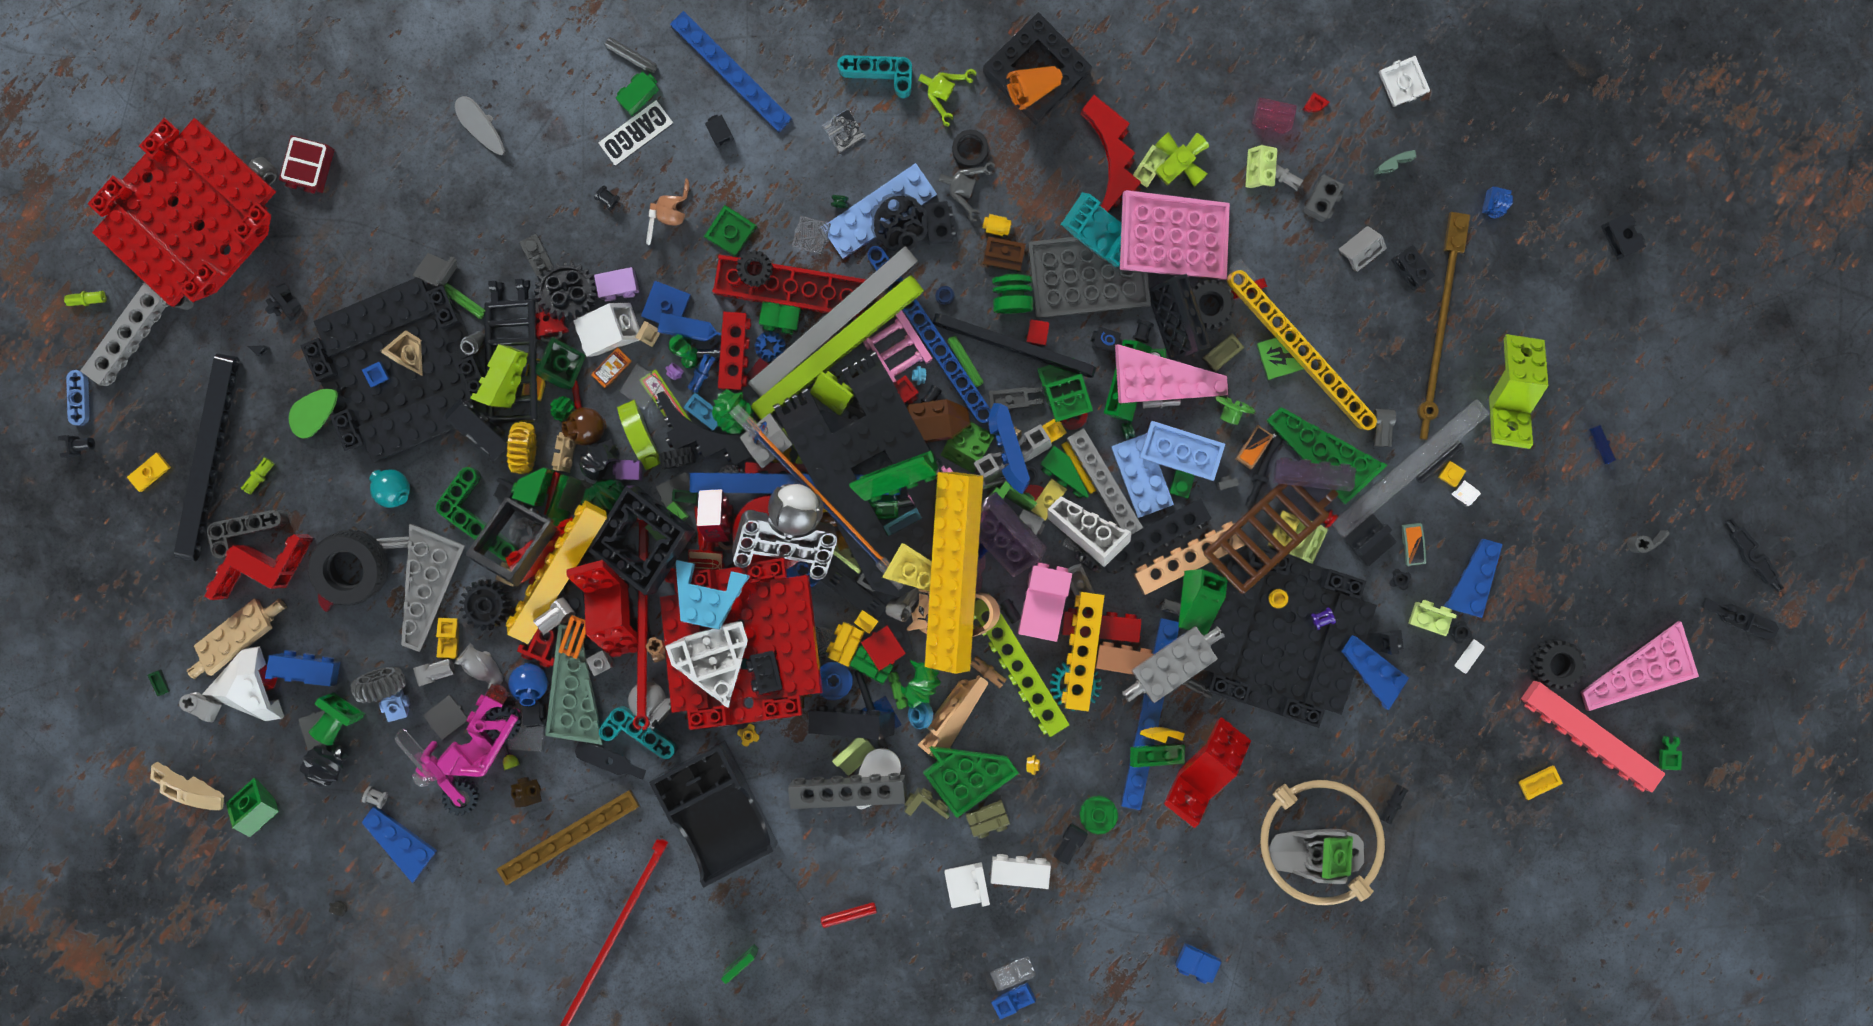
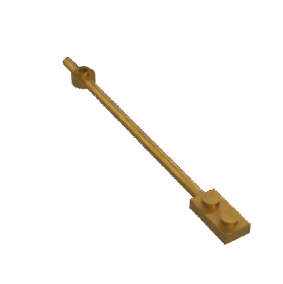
(1454, 243)

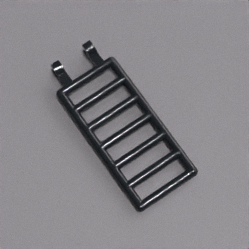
(523, 301)

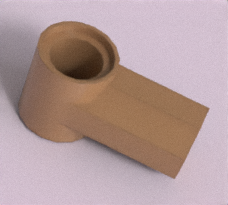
(656, 649)

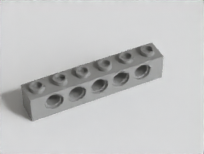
(129, 319)
(1103, 482)

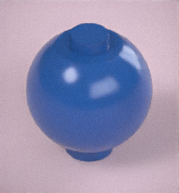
(527, 683)

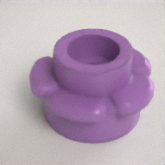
(674, 371)

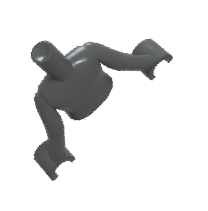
(963, 186)

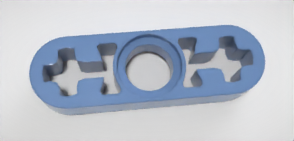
(71, 411)

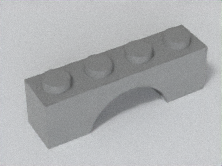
(1031, 444)

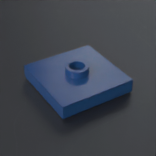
(665, 300)

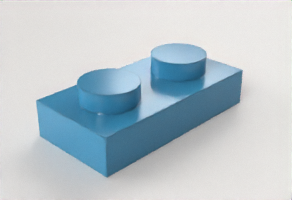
(701, 410)

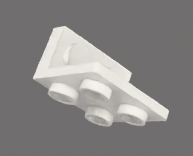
(967, 885)

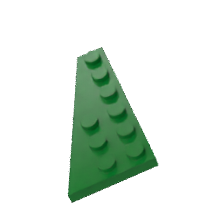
(1319, 446)

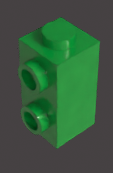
(637, 92)

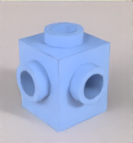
(395, 706)

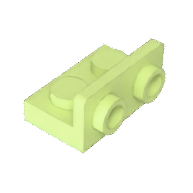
(1261, 166)
(1431, 618)

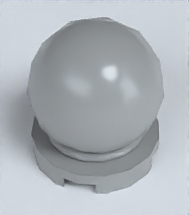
(657, 704)

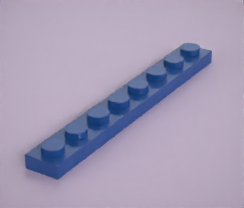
(730, 71)

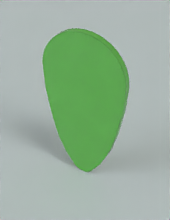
(312, 412)

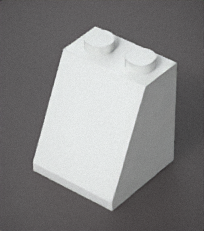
(607, 328)

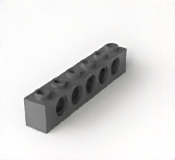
(801, 799)

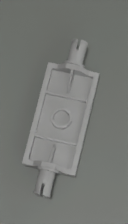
(1174, 664)

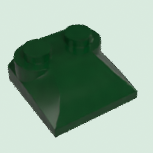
(560, 364)

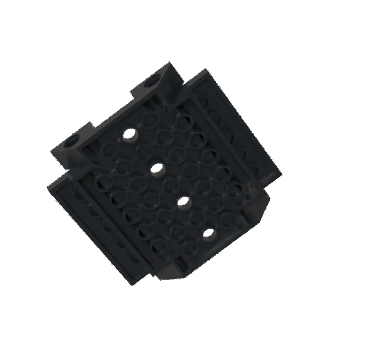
(407, 405)
(1312, 668)

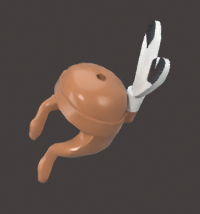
(666, 211)

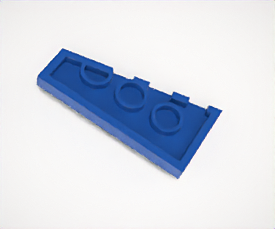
(1475, 582)
(1377, 672)
(401, 844)

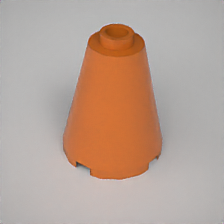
(1032, 84)

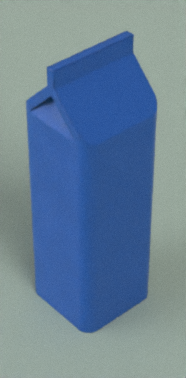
(686, 327)

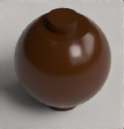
(584, 426)

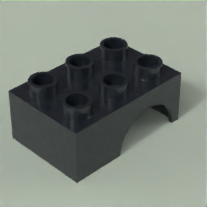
(715, 812)

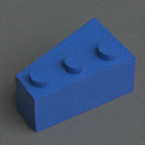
(303, 668)

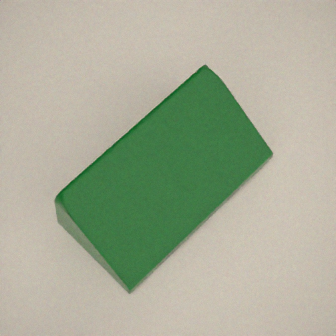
(886, 507)

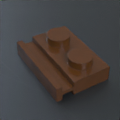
(1004, 254)

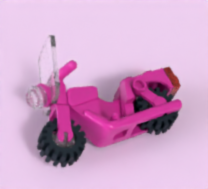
(466, 759)

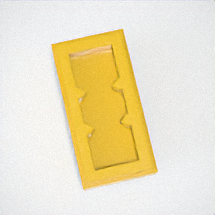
(149, 472)
(1540, 782)

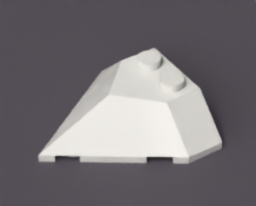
(711, 658)
(242, 687)

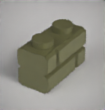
(988, 819)

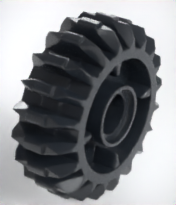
(474, 608)

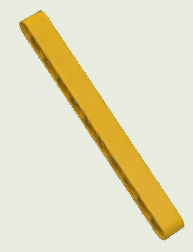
(1310, 353)

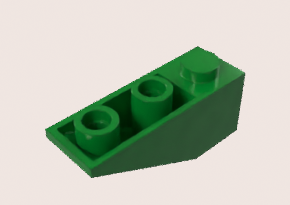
(1061, 466)

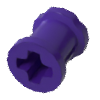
(1323, 618)

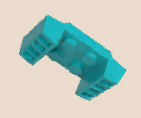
(1095, 228)

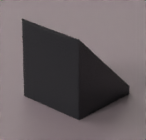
(259, 350)

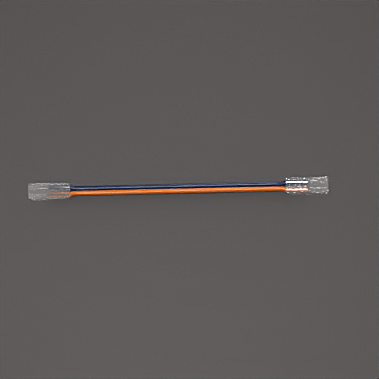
(753, 429)

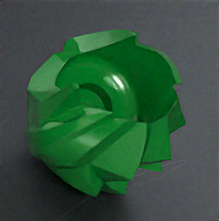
(723, 405)
(921, 686)

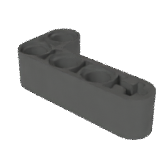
(248, 527)

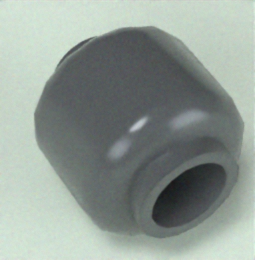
(264, 169)

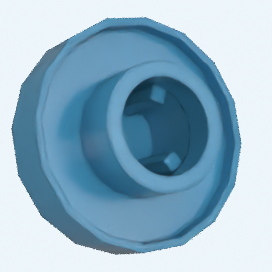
(921, 716)

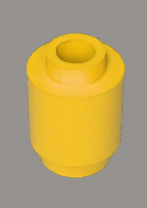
(996, 225)

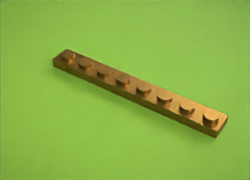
(568, 837)

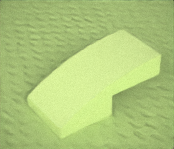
(1147, 167)

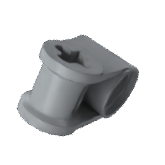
(203, 707)

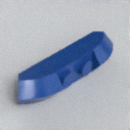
(1001, 425)

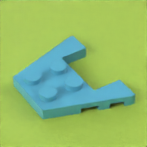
(703, 604)

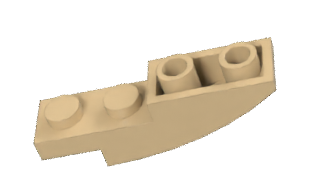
(188, 792)

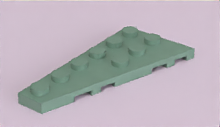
(572, 699)

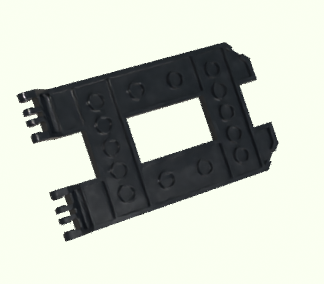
(832, 456)

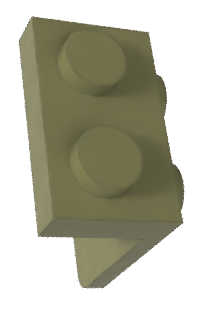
(914, 800)

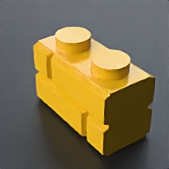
(845, 644)

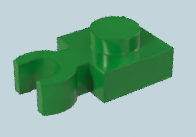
(1670, 757)

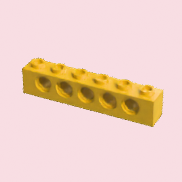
(1082, 700)

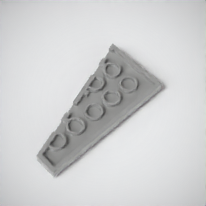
(428, 575)

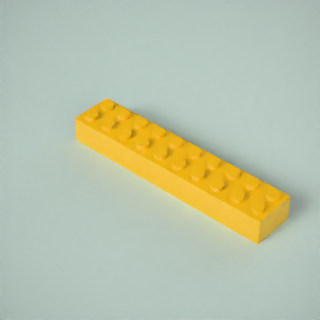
(953, 571)

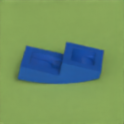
(1013, 1000)

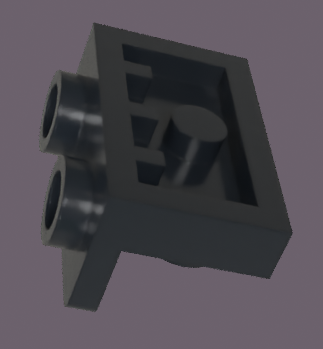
(764, 673)

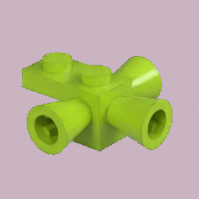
(1181, 159)

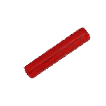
(847, 915)

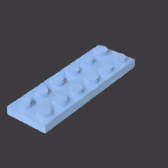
(853, 227)

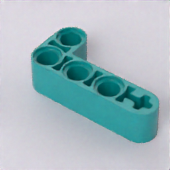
(874, 71)
(641, 736)

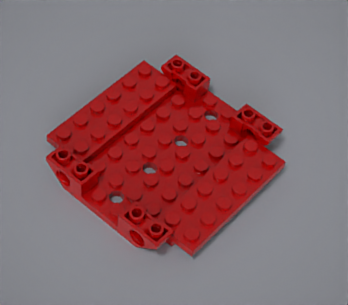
(164, 240)
(776, 619)

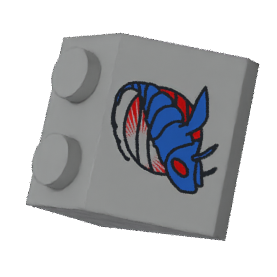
(774, 433)

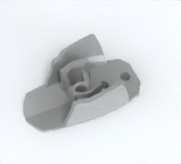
(1303, 853)

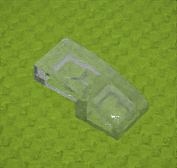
(1013, 974)

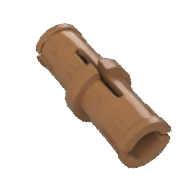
(988, 672)

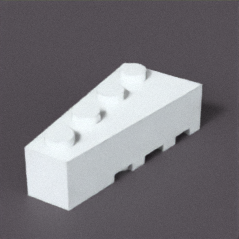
(1093, 534)

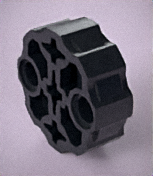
(894, 240)

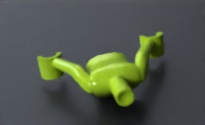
(942, 88)

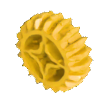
(521, 447)

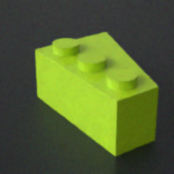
(503, 377)

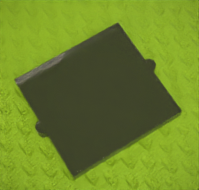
(573, 494)

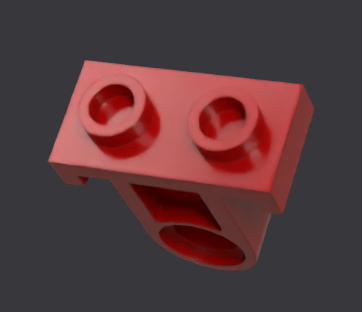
(540, 648)

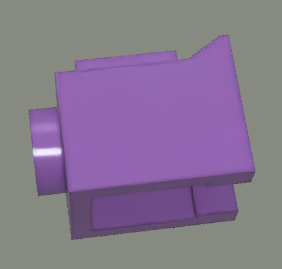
(628, 470)

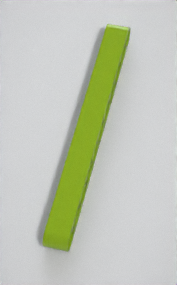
(839, 346)

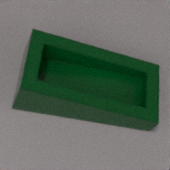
(683, 496)
(158, 682)

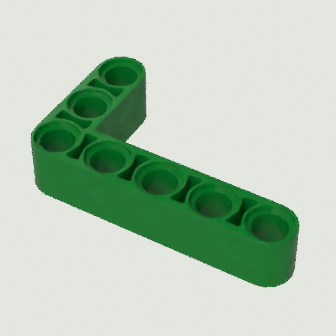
(471, 519)

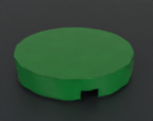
(1098, 814)

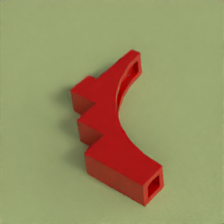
(1110, 128)

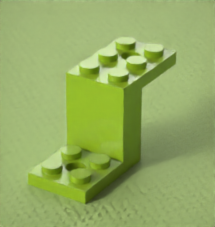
(1518, 391)

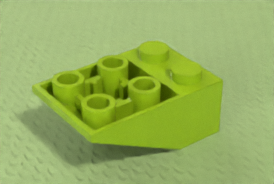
(831, 393)

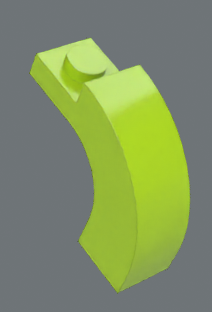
(638, 435)

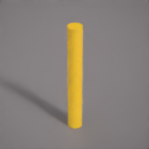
(1081, 472)

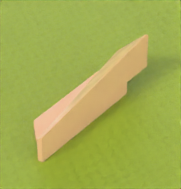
(953, 714)

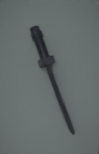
(1260, 478)

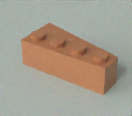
(1120, 659)

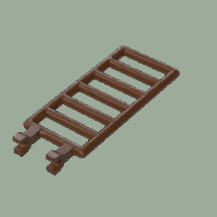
(1282, 551)

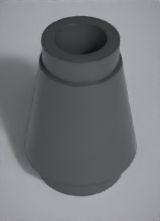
(472, 343)

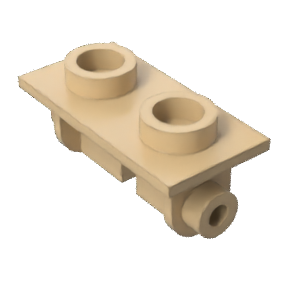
(563, 460)

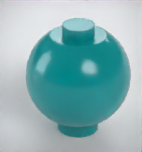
(389, 488)

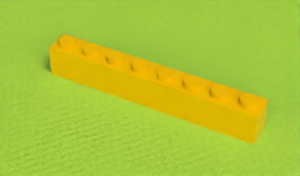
(553, 577)

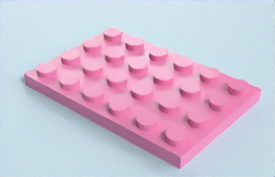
(1174, 235)

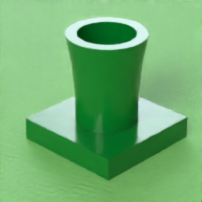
(337, 713)

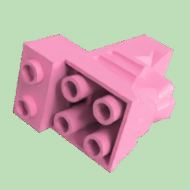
(1044, 602)

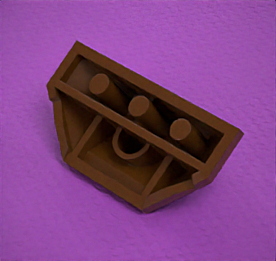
(939, 419)

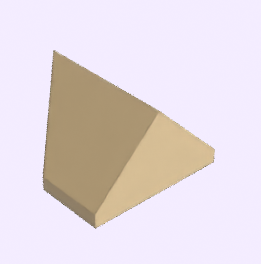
(406, 351)

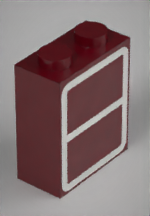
(306, 165)

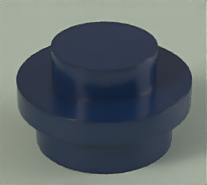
(944, 295)

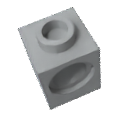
(600, 662)

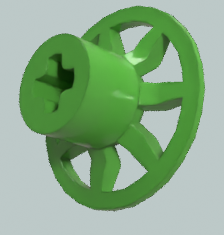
(1233, 412)

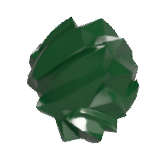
(604, 493)

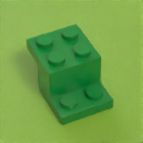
(1064, 392)

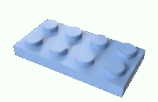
(1182, 450)
(1141, 478)

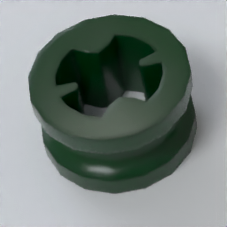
(839, 201)
(1127, 430)

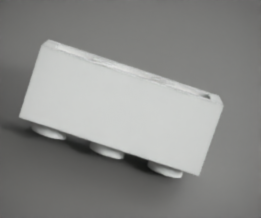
(1020, 871)

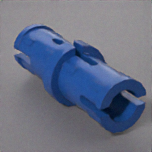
(701, 373)

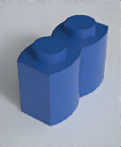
(1198, 963)

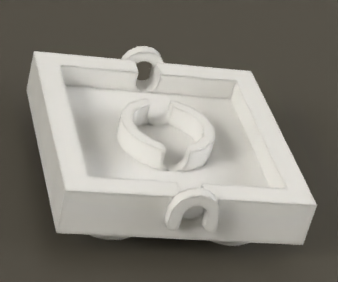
(1404, 81)

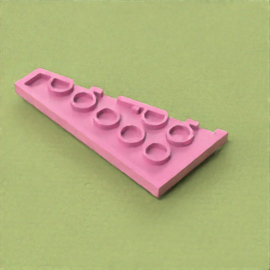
(1155, 378)
(1654, 666)

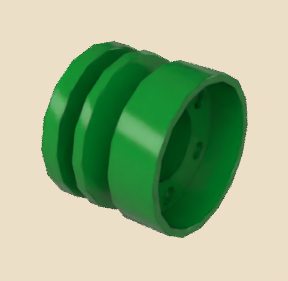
(1012, 294)

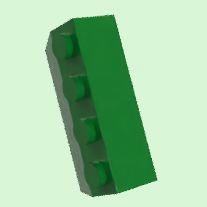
(896, 476)

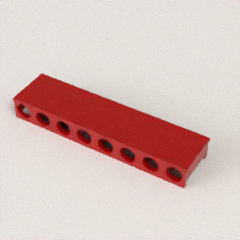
(787, 286)

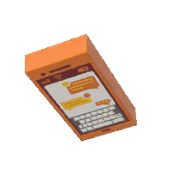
(611, 367)

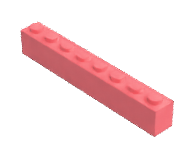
(1592, 736)

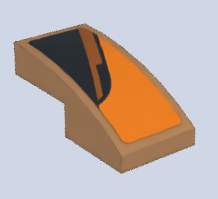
(1254, 447)

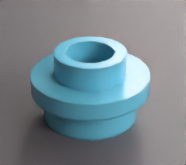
(919, 375)

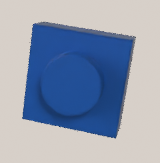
(375, 374)

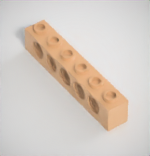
(1166, 576)

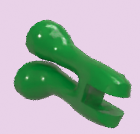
(682, 348)

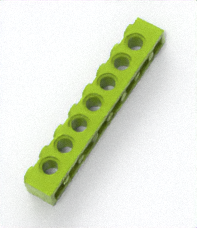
(1058, 720)

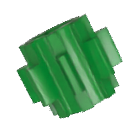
(561, 408)

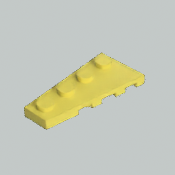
(910, 568)

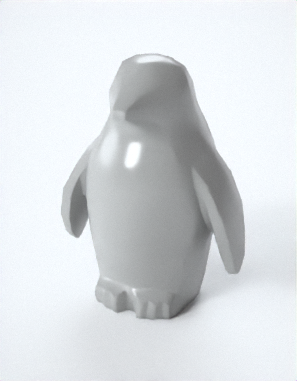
(480, 665)

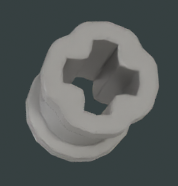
(369, 792)

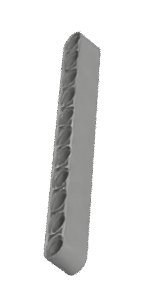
(833, 321)

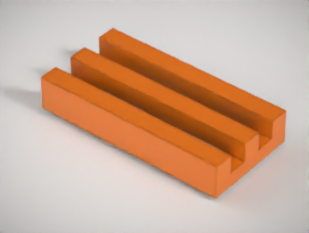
(569, 652)

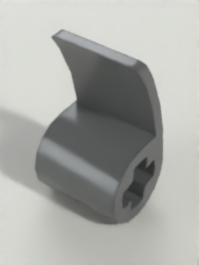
(1647, 543)

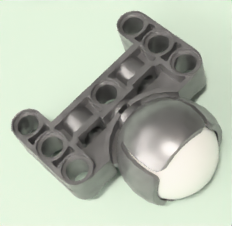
(791, 522)

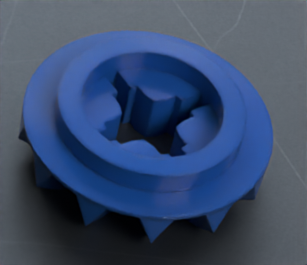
(772, 337)

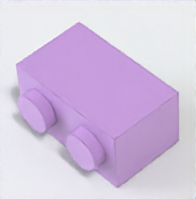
(616, 284)

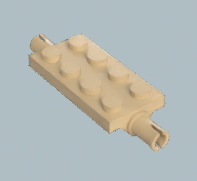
(234, 635)

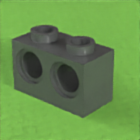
(1320, 196)

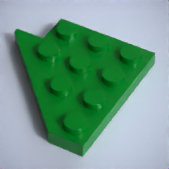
(967, 776)

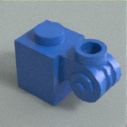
(1497, 202)

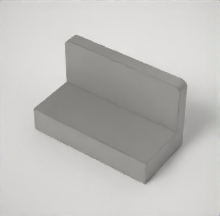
(1363, 248)

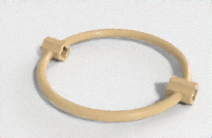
(1358, 886)

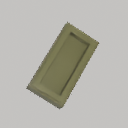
(1223, 352)

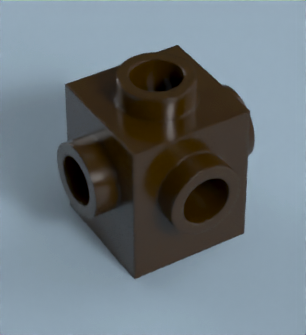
(526, 792)

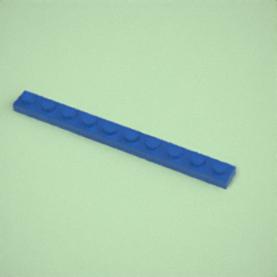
(1148, 718)

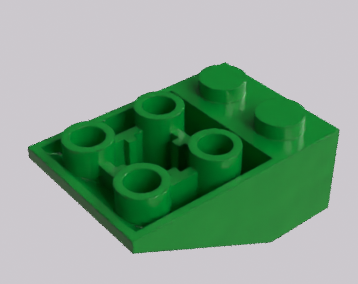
(1201, 599)

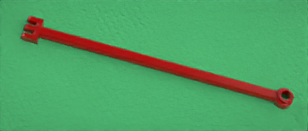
(642, 638)
(659, 847)

